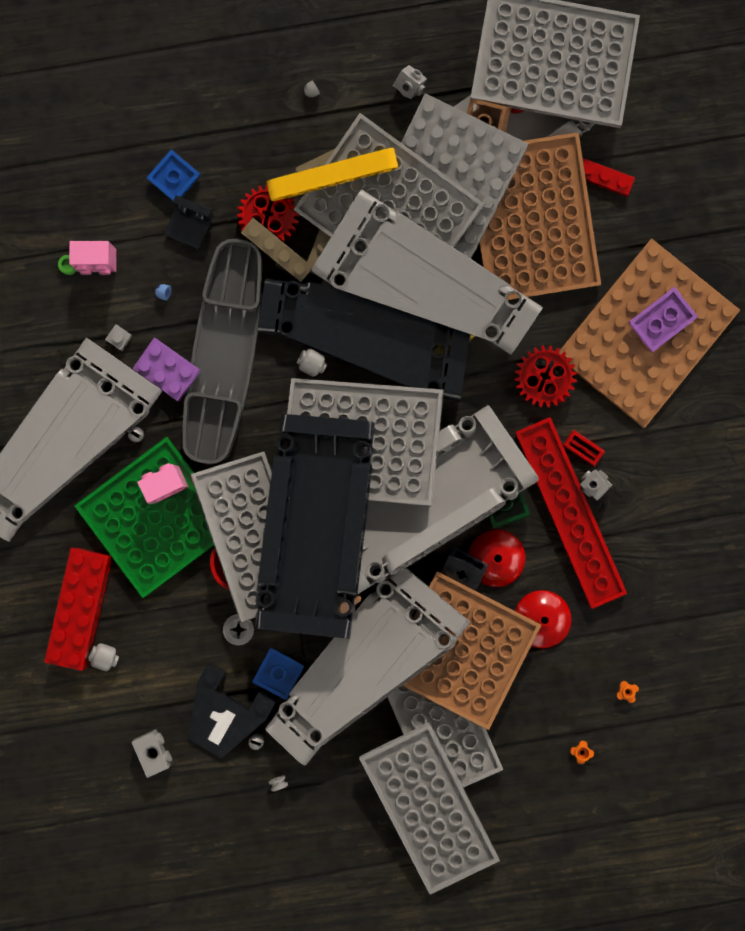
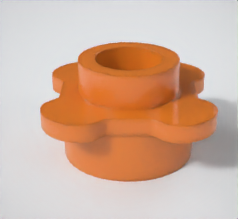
(624, 686)
(581, 758)

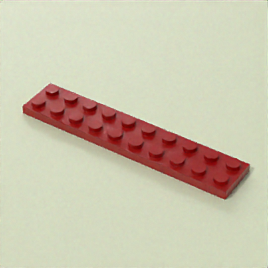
(571, 513)

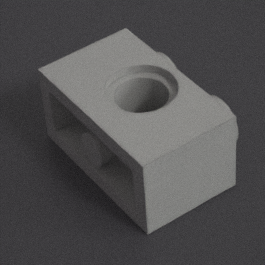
(150, 764)

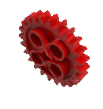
(284, 219)
(529, 369)

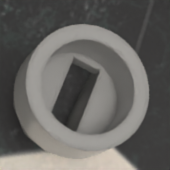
(311, 89)
(137, 430)
(258, 738)

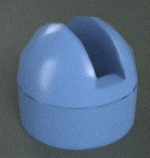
(163, 291)

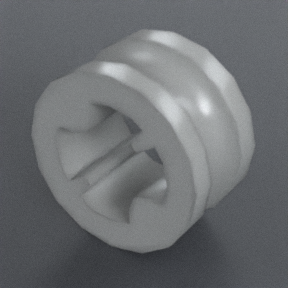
(278, 783)

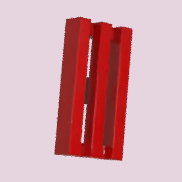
(579, 454)

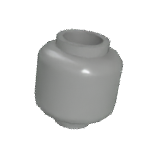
(311, 362)
(103, 657)

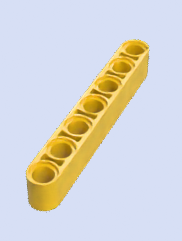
(332, 174)

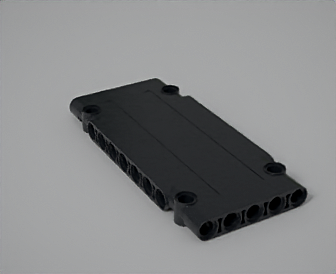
(315, 526)

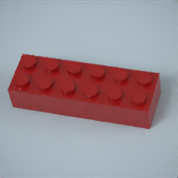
(78, 609)

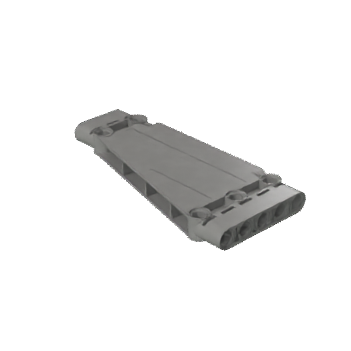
(421, 275)
(68, 431)
(364, 670)

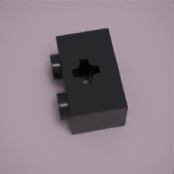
(464, 568)

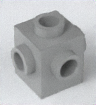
(410, 82)
(600, 478)

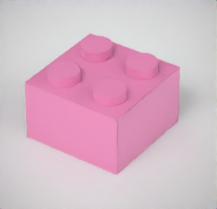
(92, 257)
(163, 483)

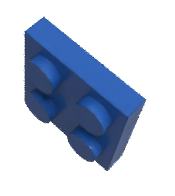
(173, 175)
(278, 673)

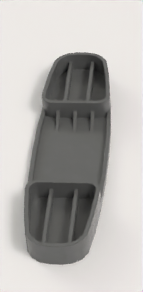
(223, 351)

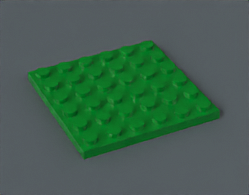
(143, 537)

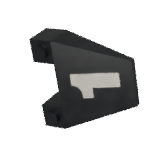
(218, 719)

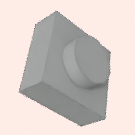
(118, 337)

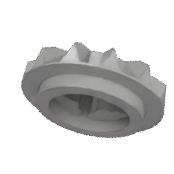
(231, 635)

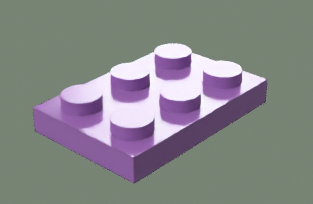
(662, 319)
(166, 369)

